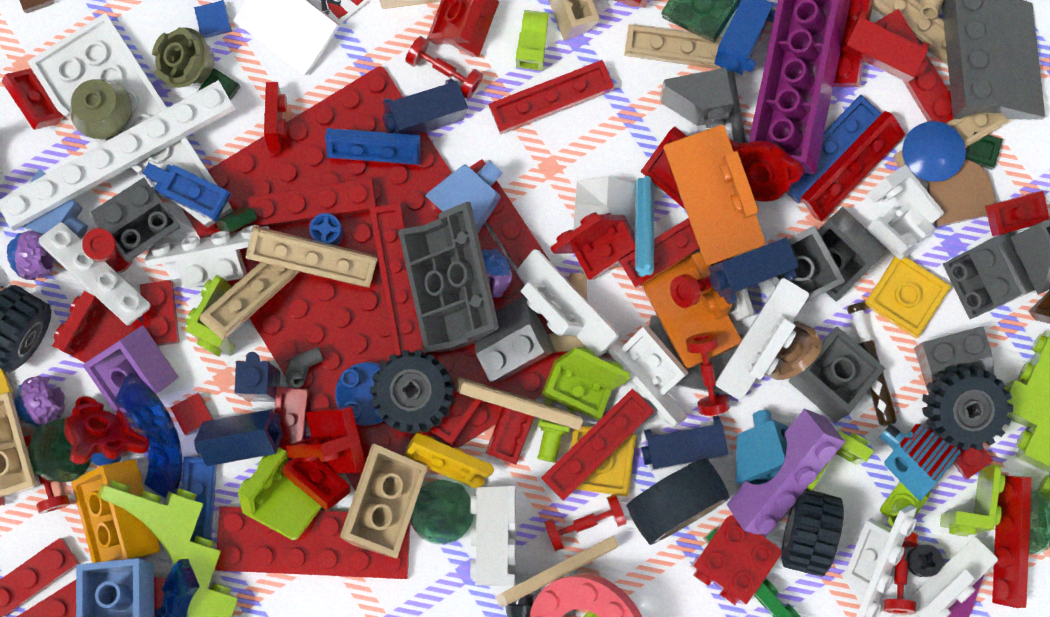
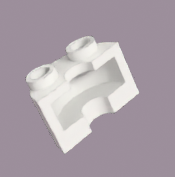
(901, 230)

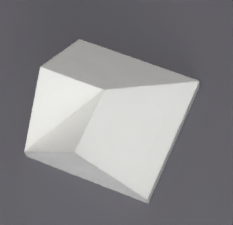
(605, 196)

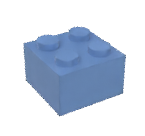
(115, 589)

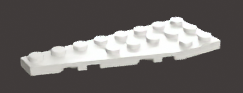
(101, 53)

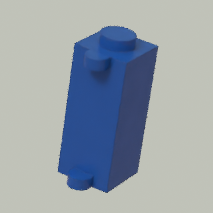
(743, 35)

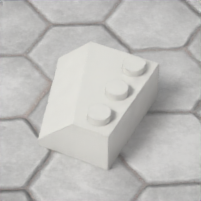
(494, 536)

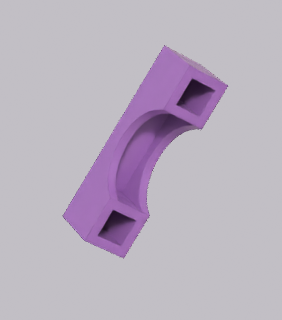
(810, 446)

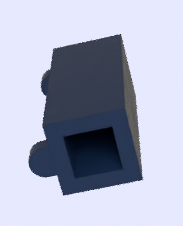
(425, 110)
(753, 268)
(256, 379)
(239, 437)
(684, 446)

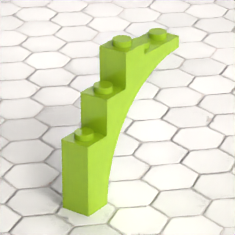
(1032, 408)
(174, 526)

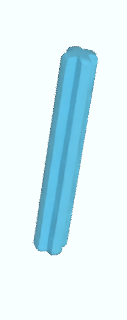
(644, 226)

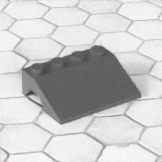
(993, 58)
(449, 281)

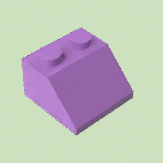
(132, 354)

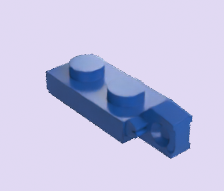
(188, 190)

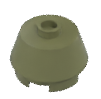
(183, 58)
(100, 108)

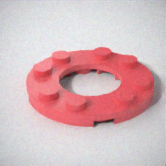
(583, 592)

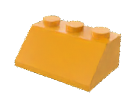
(109, 529)

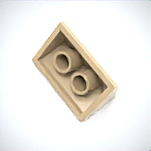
(15, 464)
(383, 502)

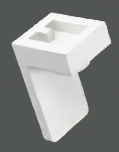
(907, 189)

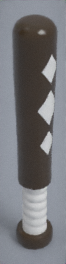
(879, 390)

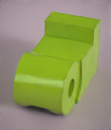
(532, 41)

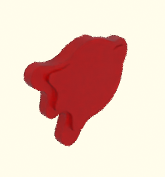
(767, 169)
(99, 431)

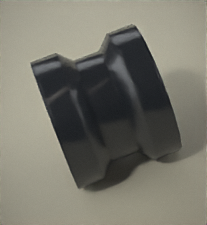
(918, 558)

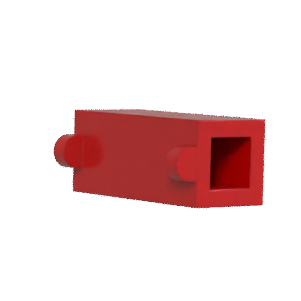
(885, 49)

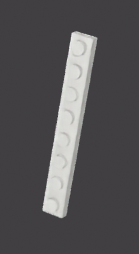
(115, 155)

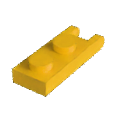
(448, 460)

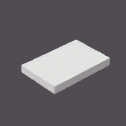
(289, 28)

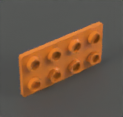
(715, 194)
(680, 323)

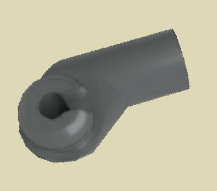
(299, 366)

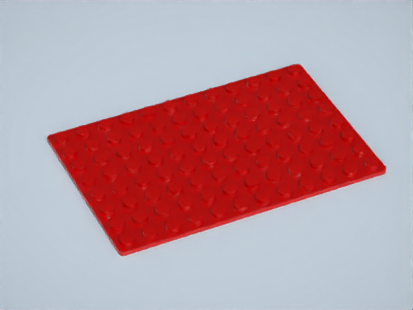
(342, 317)

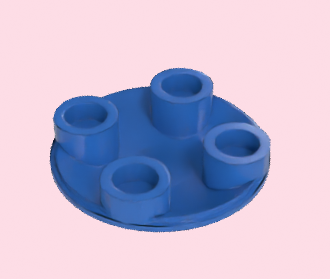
(933, 151)
(354, 392)

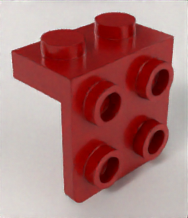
(597, 242)
(90, 328)
(735, 561)

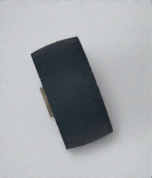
(677, 501)

